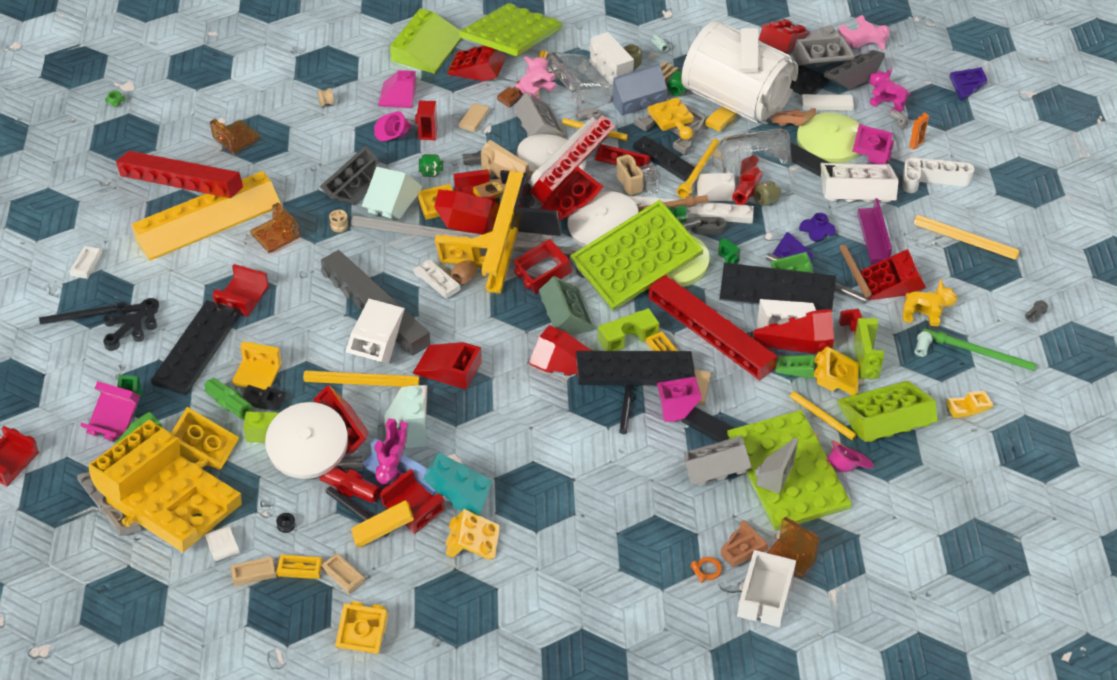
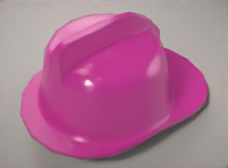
(391, 126)
(846, 459)

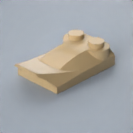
(497, 158)

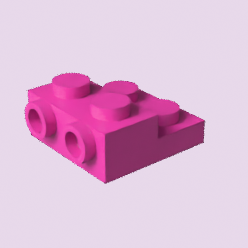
(874, 144)

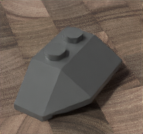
(855, 71)
(353, 178)

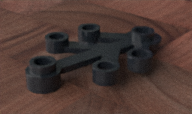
(146, 307)

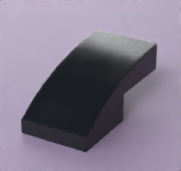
(264, 399)

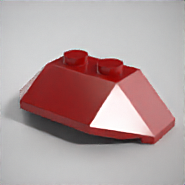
(466, 211)
(355, 428)

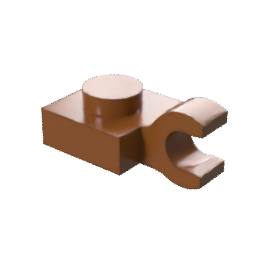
(510, 96)

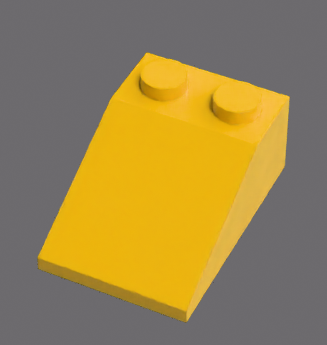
(203, 438)

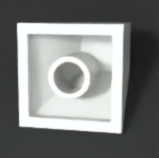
(716, 186)

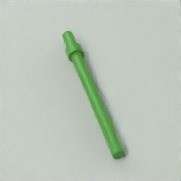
(942, 338)

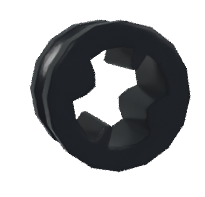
(284, 517)

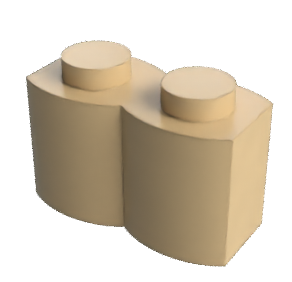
(629, 174)

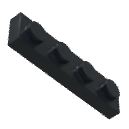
(664, 158)

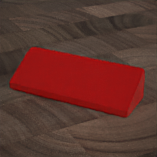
(609, 155)

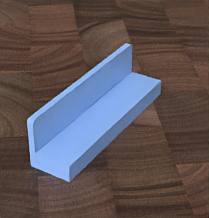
(404, 465)

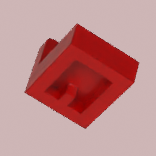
(850, 317)

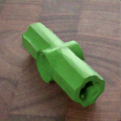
(227, 398)

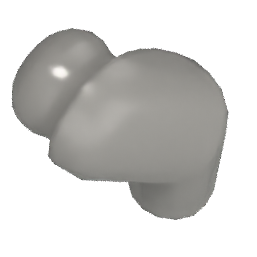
(588, 113)
(902, 120)

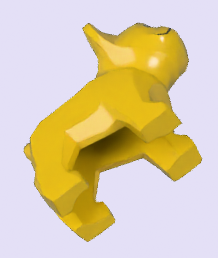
(929, 303)

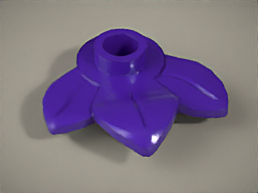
(817, 227)

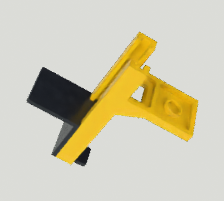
(512, 218)

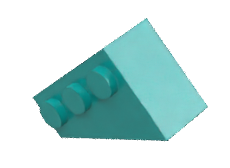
(458, 483)

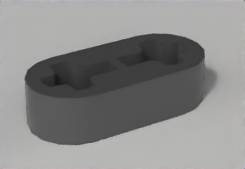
(709, 226)

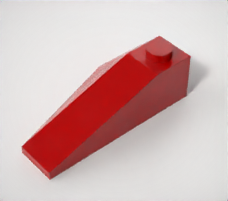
(573, 193)
(804, 335)
(556, 352)

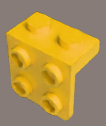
(258, 365)
(473, 534)

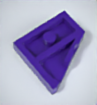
(968, 81)
(790, 246)

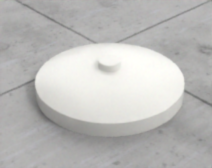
(538, 149)
(600, 216)
(306, 440)

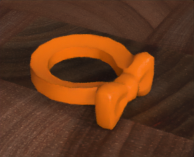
(702, 576)

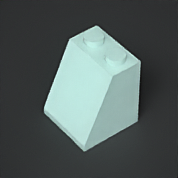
(390, 193)
(410, 409)

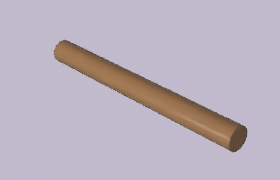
(855, 271)

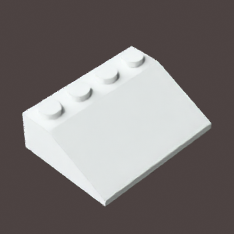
(859, 182)

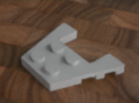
(680, 144)

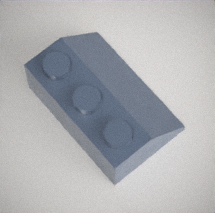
(639, 89)

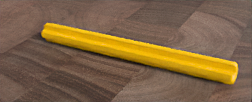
(966, 237)
(360, 378)

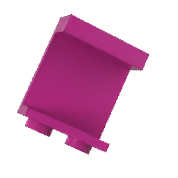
(112, 412)

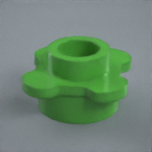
(114, 98)

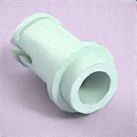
(662, 46)
(924, 340)

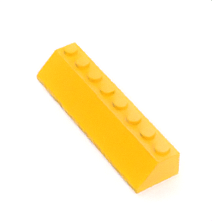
(203, 217)

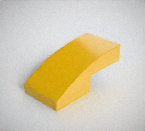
(720, 118)
(970, 405)

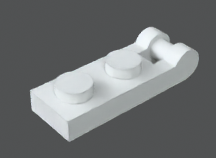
(437, 278)

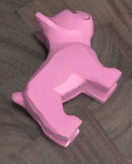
(865, 34)
(536, 77)

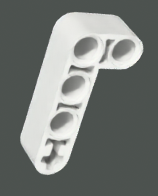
(936, 172)

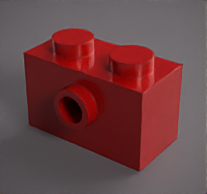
(427, 120)

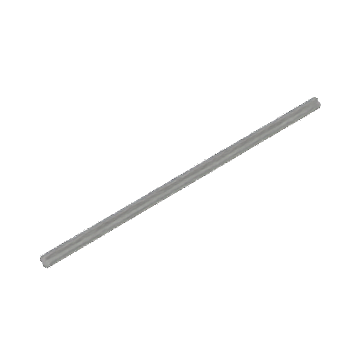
(427, 231)

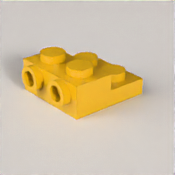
(836, 371)
(362, 627)

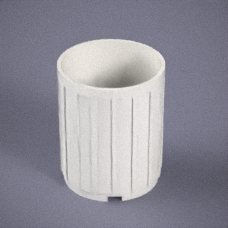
(715, 74)

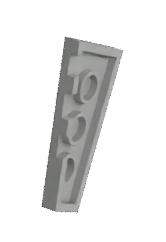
(113, 515)

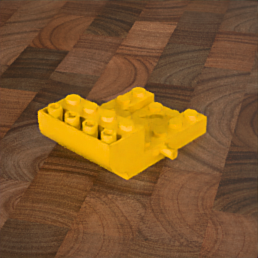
(161, 488)

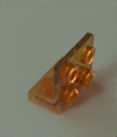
(234, 136)
(278, 231)
(796, 544)

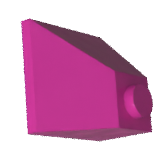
(399, 90)
(678, 398)

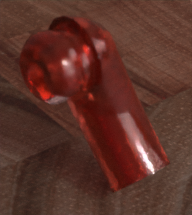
(748, 163)

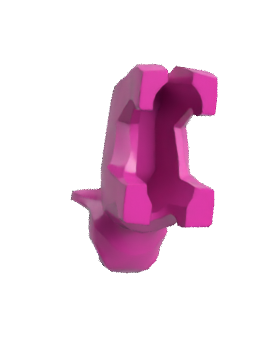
(887, 90)
(390, 452)

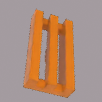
(919, 131)

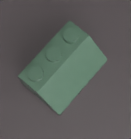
(566, 307)

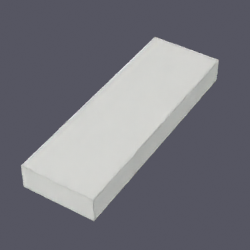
(749, 50)
(828, 102)

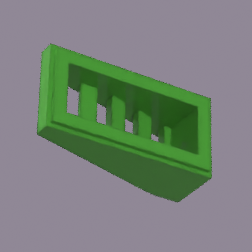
(803, 365)

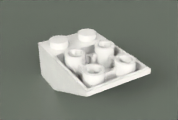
(376, 331)

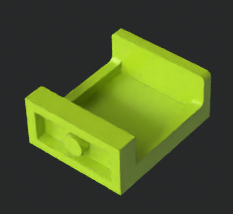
(869, 360)

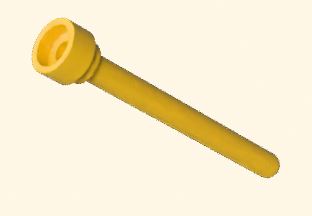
(686, 188)

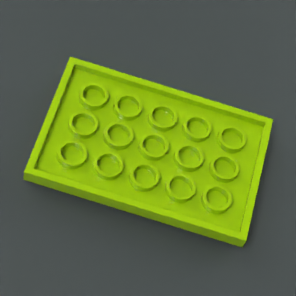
(511, 29)
(636, 254)
(812, 483)

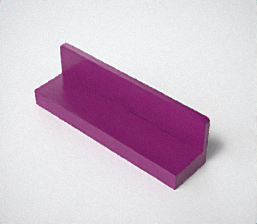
(875, 233)

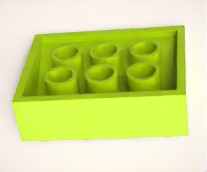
(425, 42)
(888, 410)

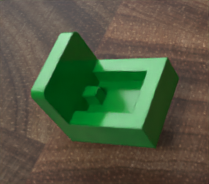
(729, 251)

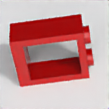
(537, 255)

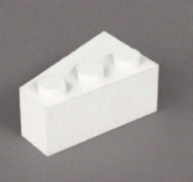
(780, 311)

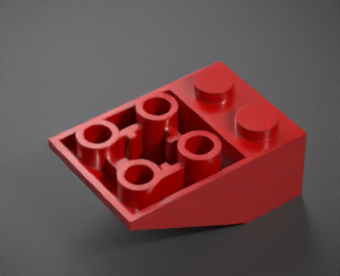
(782, 35)
(477, 63)
(893, 277)
(450, 363)

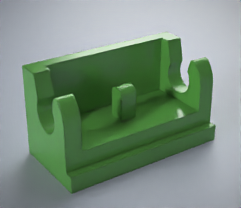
(796, 262)

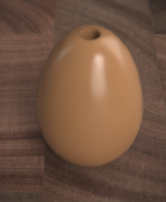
(464, 272)

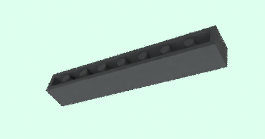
(360, 288)

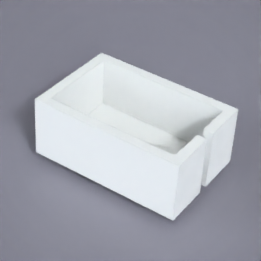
(609, 57)
(766, 588)

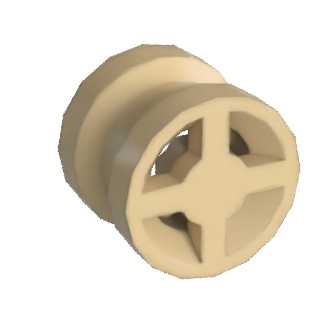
(325, 97)
(338, 221)

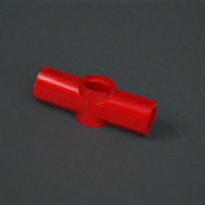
(747, 185)
(351, 484)

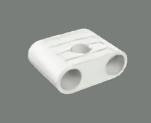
(222, 543)

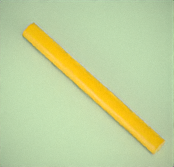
(576, 124)
(822, 415)

